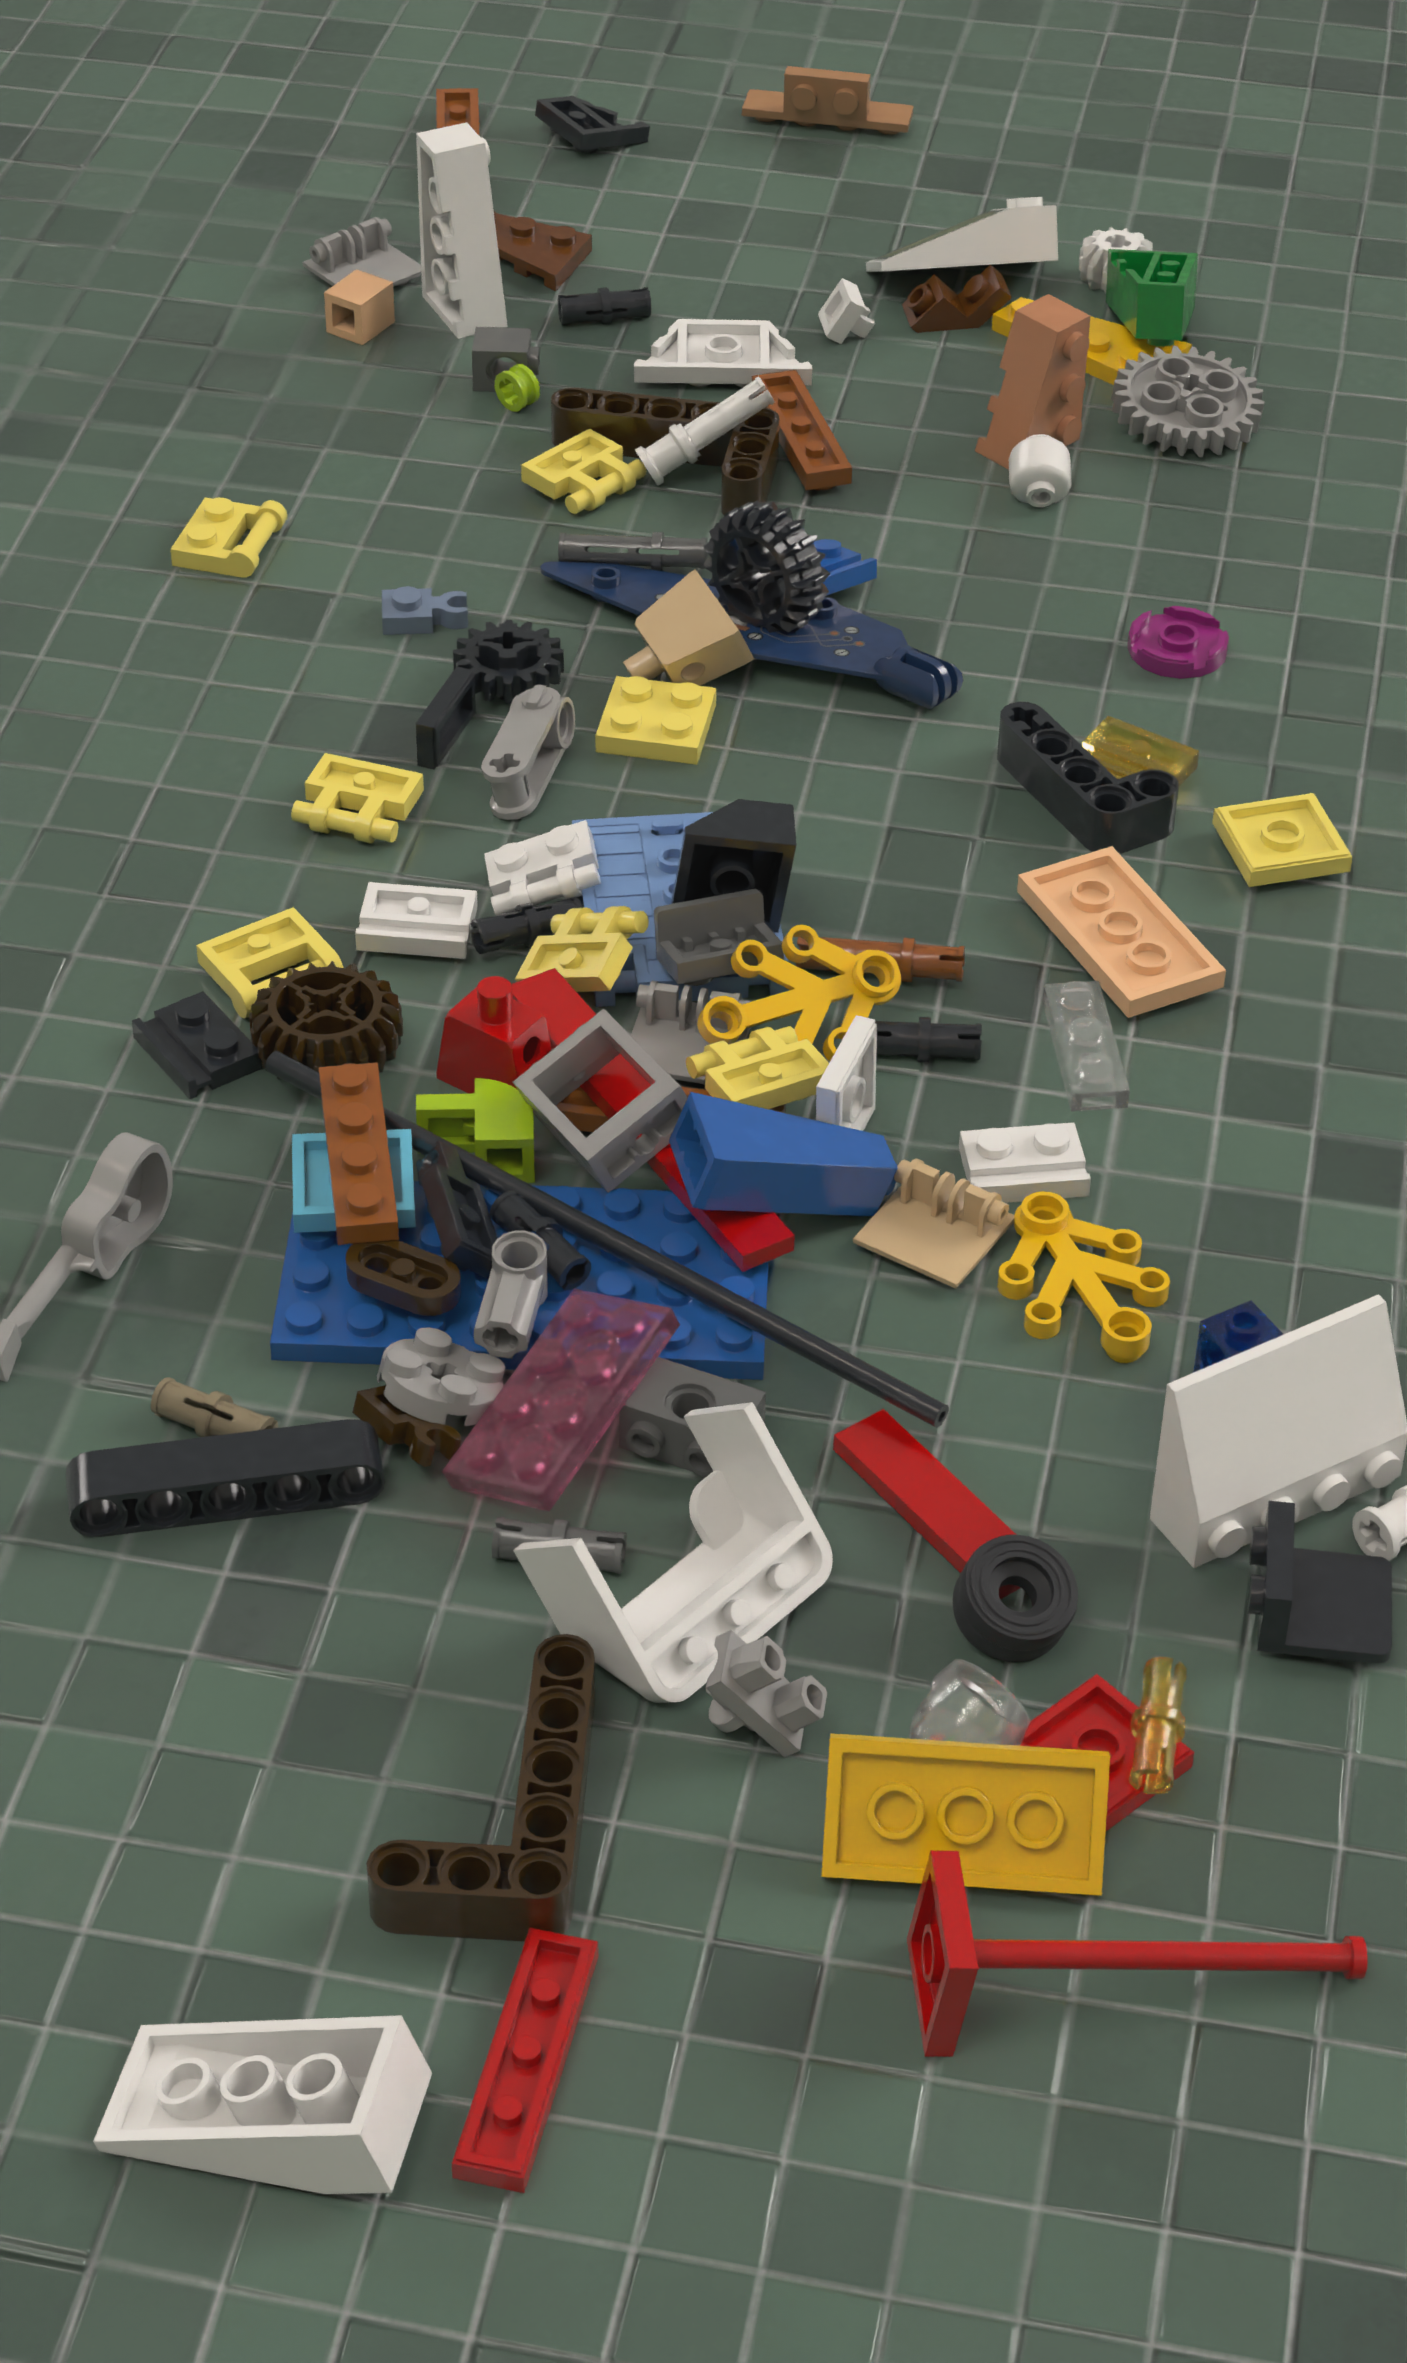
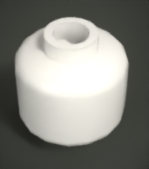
(1040, 469)

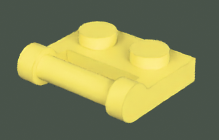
(216, 528)
(261, 950)

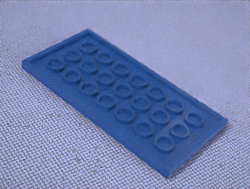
(332, 1323)

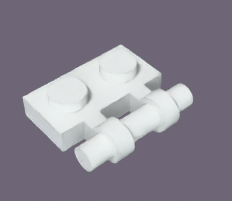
(543, 868)

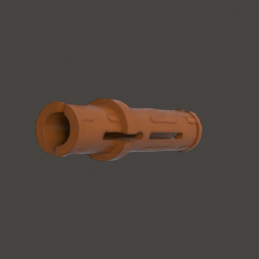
(912, 958)

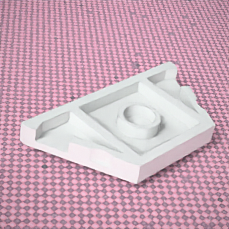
(719, 353)

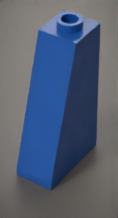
(777, 1161)

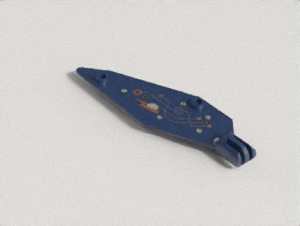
(831, 641)

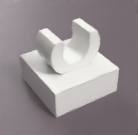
(845, 313)

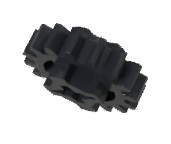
(510, 659)

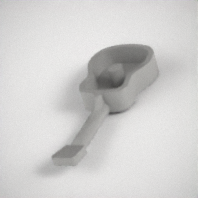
(100, 1228)

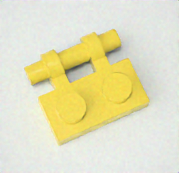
(575, 465)
(359, 786)
(586, 947)
(760, 1070)

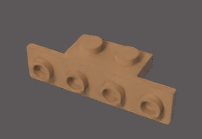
(827, 99)

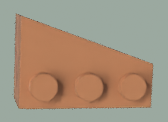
(1041, 380)

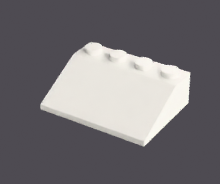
(1282, 1423)

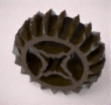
(327, 1017)

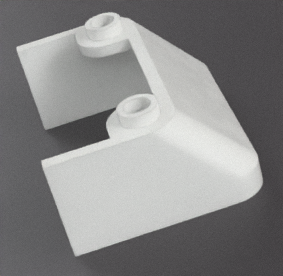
(751, 1571)

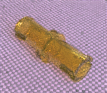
(1158, 1725)

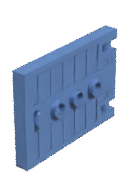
(639, 871)

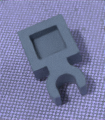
(416, 611)

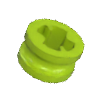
(517, 387)

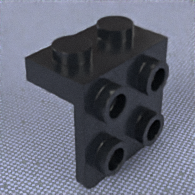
(1316, 1598)

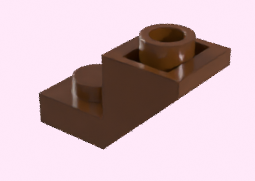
(939, 308)

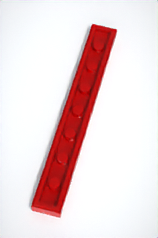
(743, 1235)

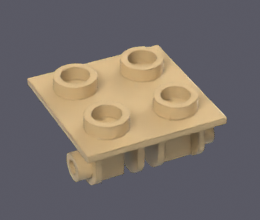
(936, 1223)

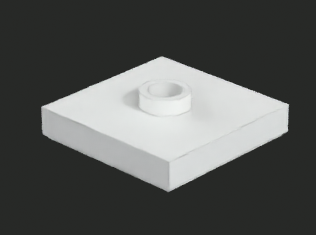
(849, 1083)

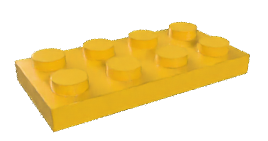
(1009, 1810)

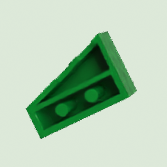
(1152, 292)

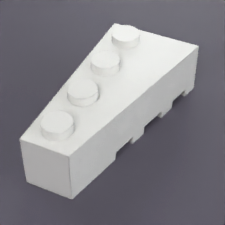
(458, 230)

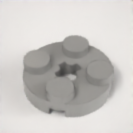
(439, 1378)

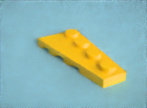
(1108, 342)

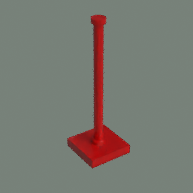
(948, 1957)

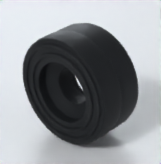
(992, 1625)

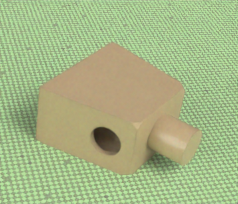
(688, 636)

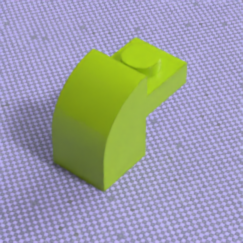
(489, 1123)

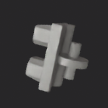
(753, 1692)

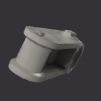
(528, 750)

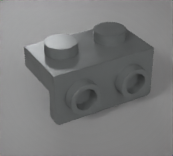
(701, 935)

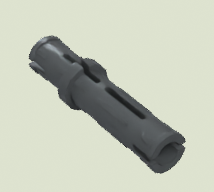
(691, 551)

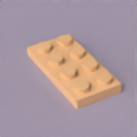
(1121, 931)

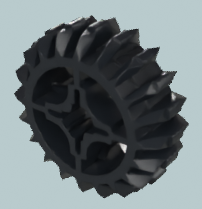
(766, 567)

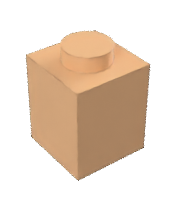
(359, 307)

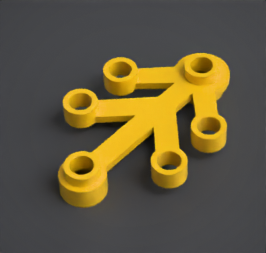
(806, 991)
(1048, 1222)

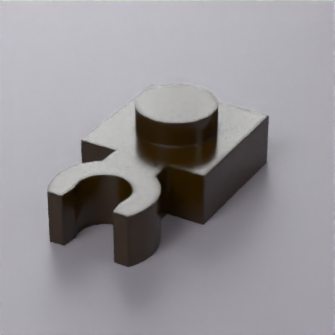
(401, 1428)

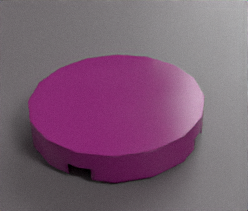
(1178, 642)

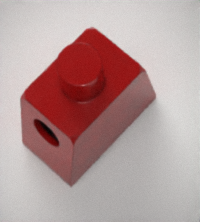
(490, 1037)

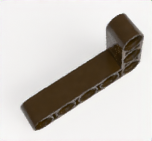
(635, 420)
(517, 1887)

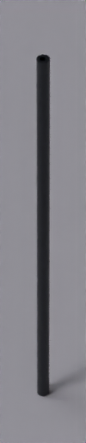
(654, 1263)

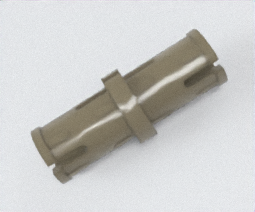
(206, 1413)

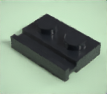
(197, 1044)

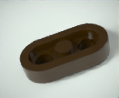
(404, 1276)

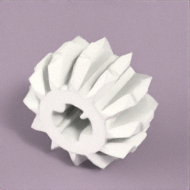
(1094, 253)

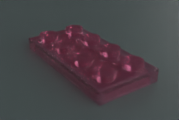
(561, 1399)

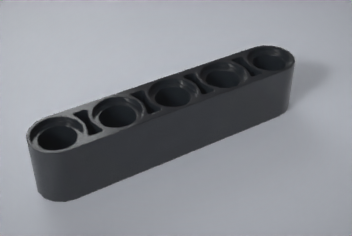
(224, 1478)

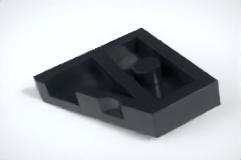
(588, 125)

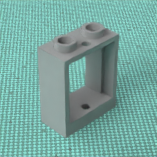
(611, 1150)

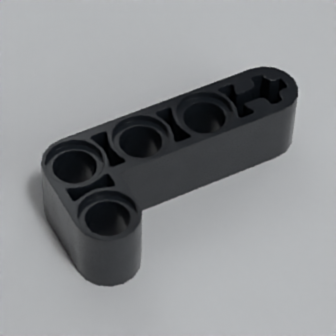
(1079, 788)

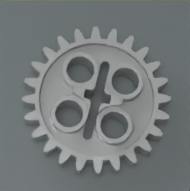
(1187, 401)

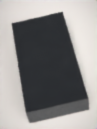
(445, 718)

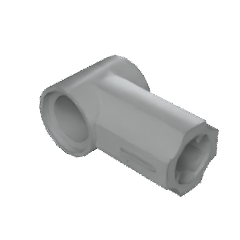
(512, 1294)

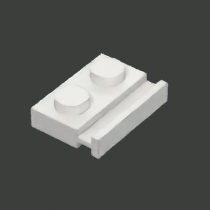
(416, 920)
(1025, 1161)

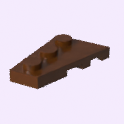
(541, 248)

